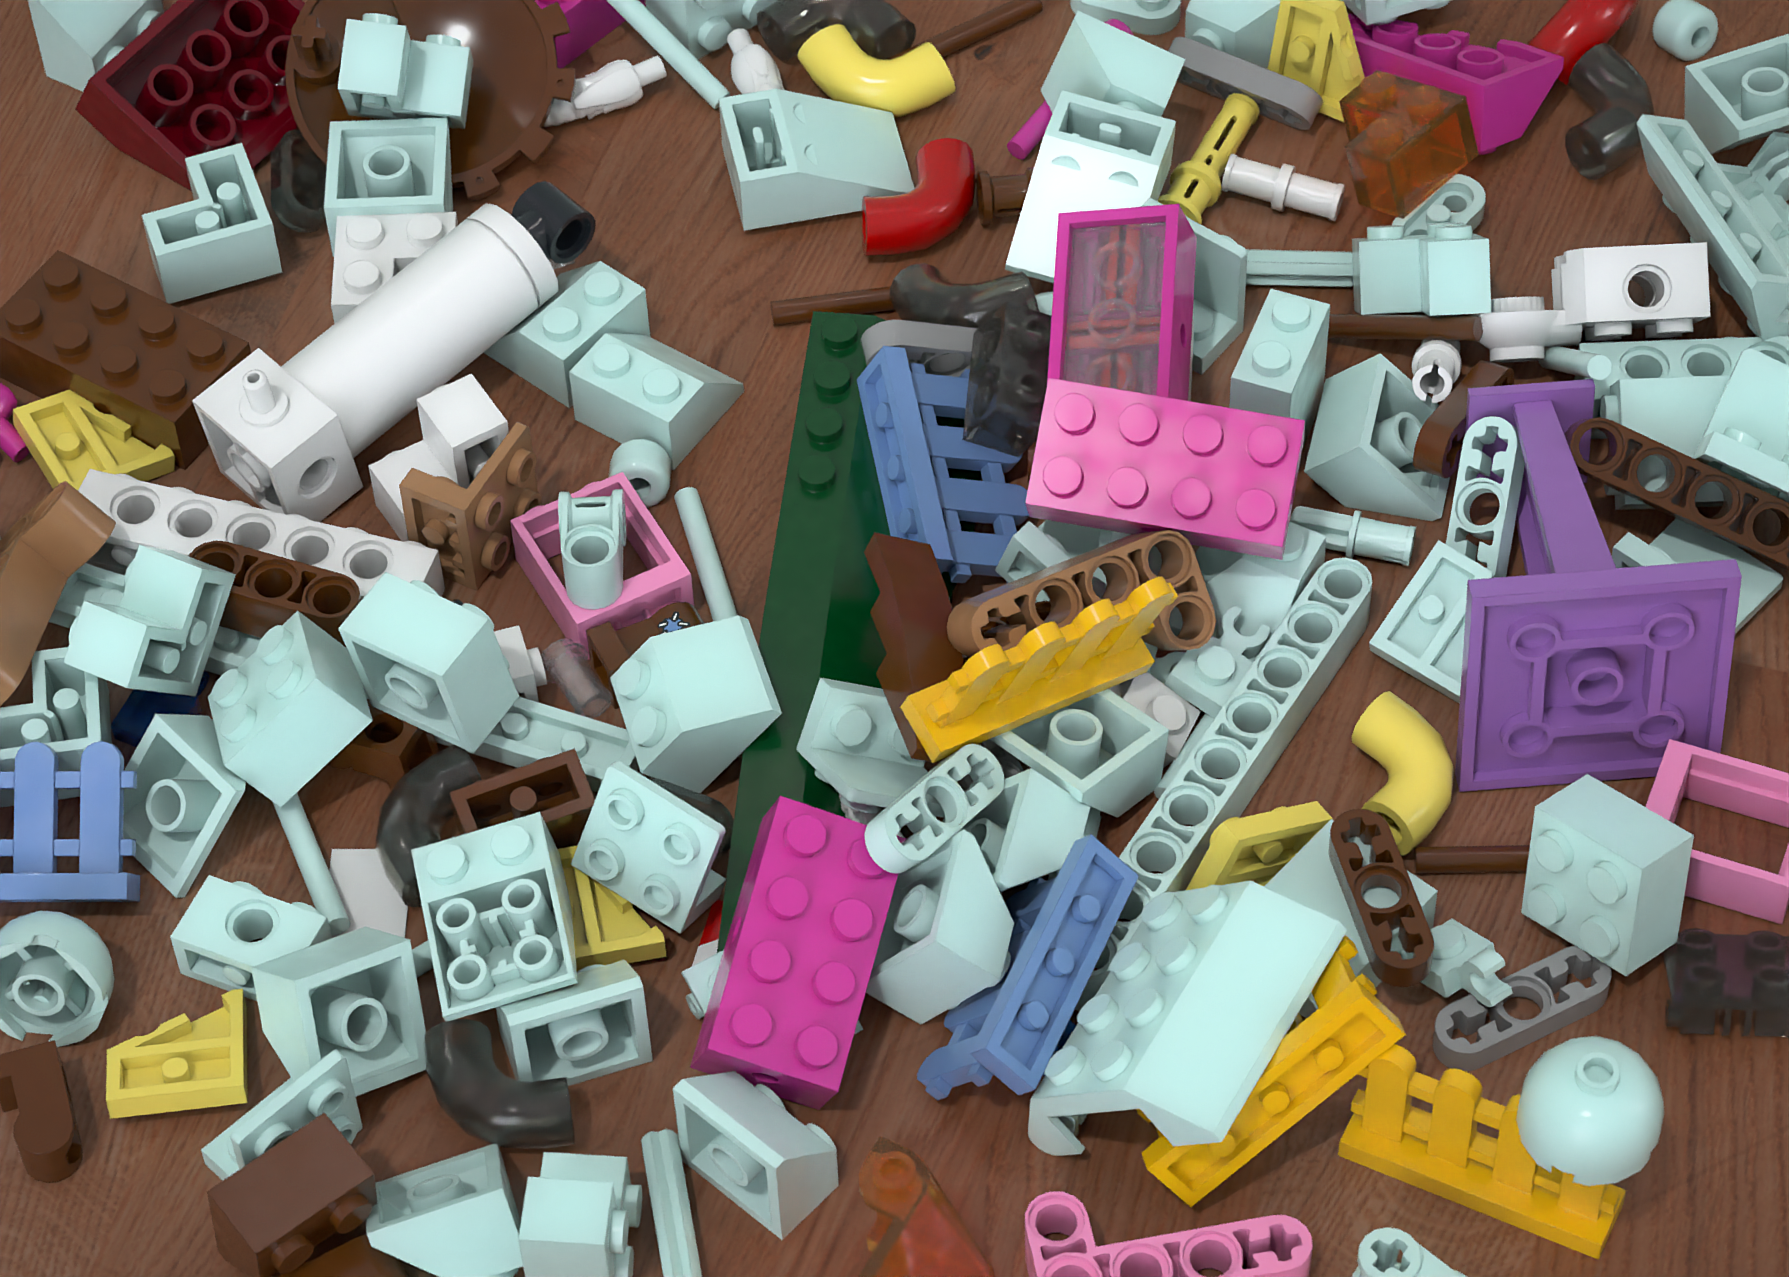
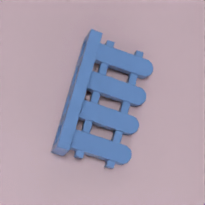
(913, 463)
(36, 828)
(1053, 952)

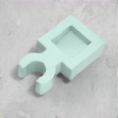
(1214, 670)

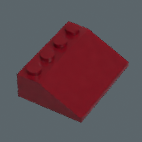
(198, 84)

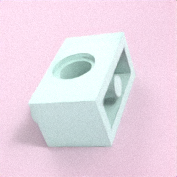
(224, 918)

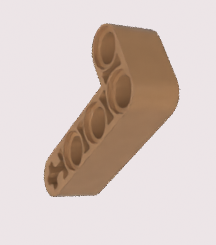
(34, 567)
(1072, 591)

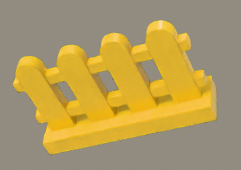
(1040, 674)
(1305, 1070)
(1465, 1166)

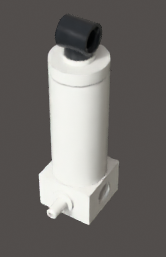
(297, 426)

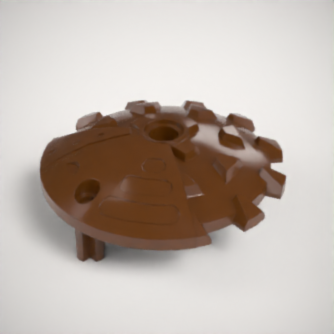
(509, 88)

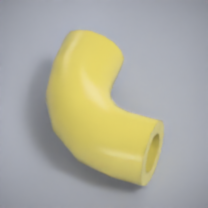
(887, 85)
(1415, 764)

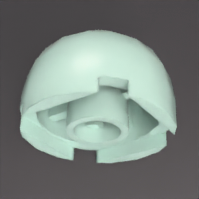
(53, 977)
(1591, 1110)

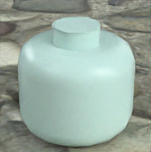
(1685, 29)
(645, 467)

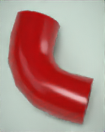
(1580, 27)
(929, 211)

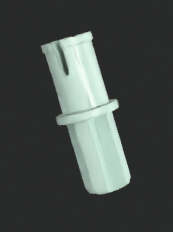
(1359, 534)

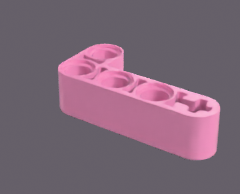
(1179, 1254)

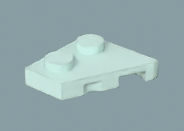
(1428, 621)

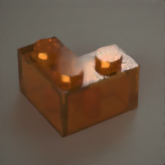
(1404, 141)

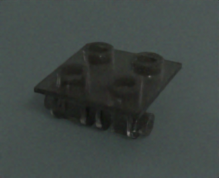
(1728, 974)

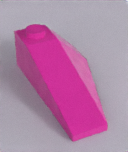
(1499, 84)

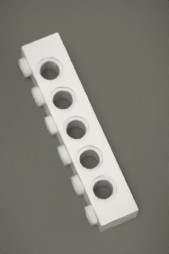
(184, 520)

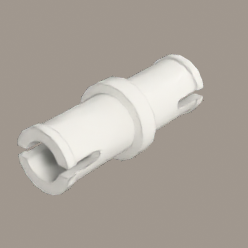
(1283, 187)
(1433, 378)

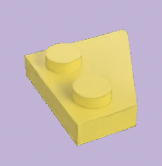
(1318, 49)
(73, 436)
(1258, 845)
(606, 923)
(182, 1064)

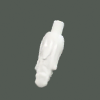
(752, 65)
(608, 89)

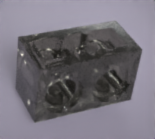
(1008, 379)

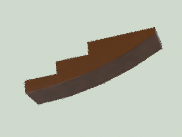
(912, 625)

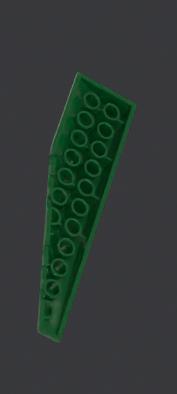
(818, 581)

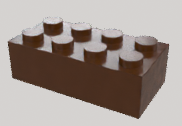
(116, 350)

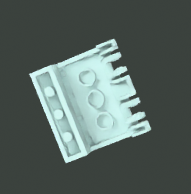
(1733, 210)
(1187, 1015)

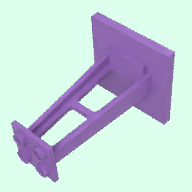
(1577, 656)

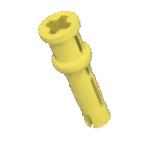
(1231, 123)

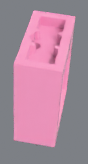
(666, 581)
(1734, 787)

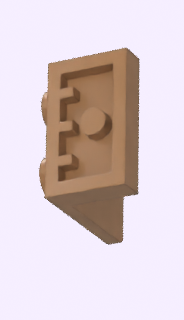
(473, 523)

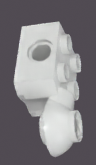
(1595, 299)

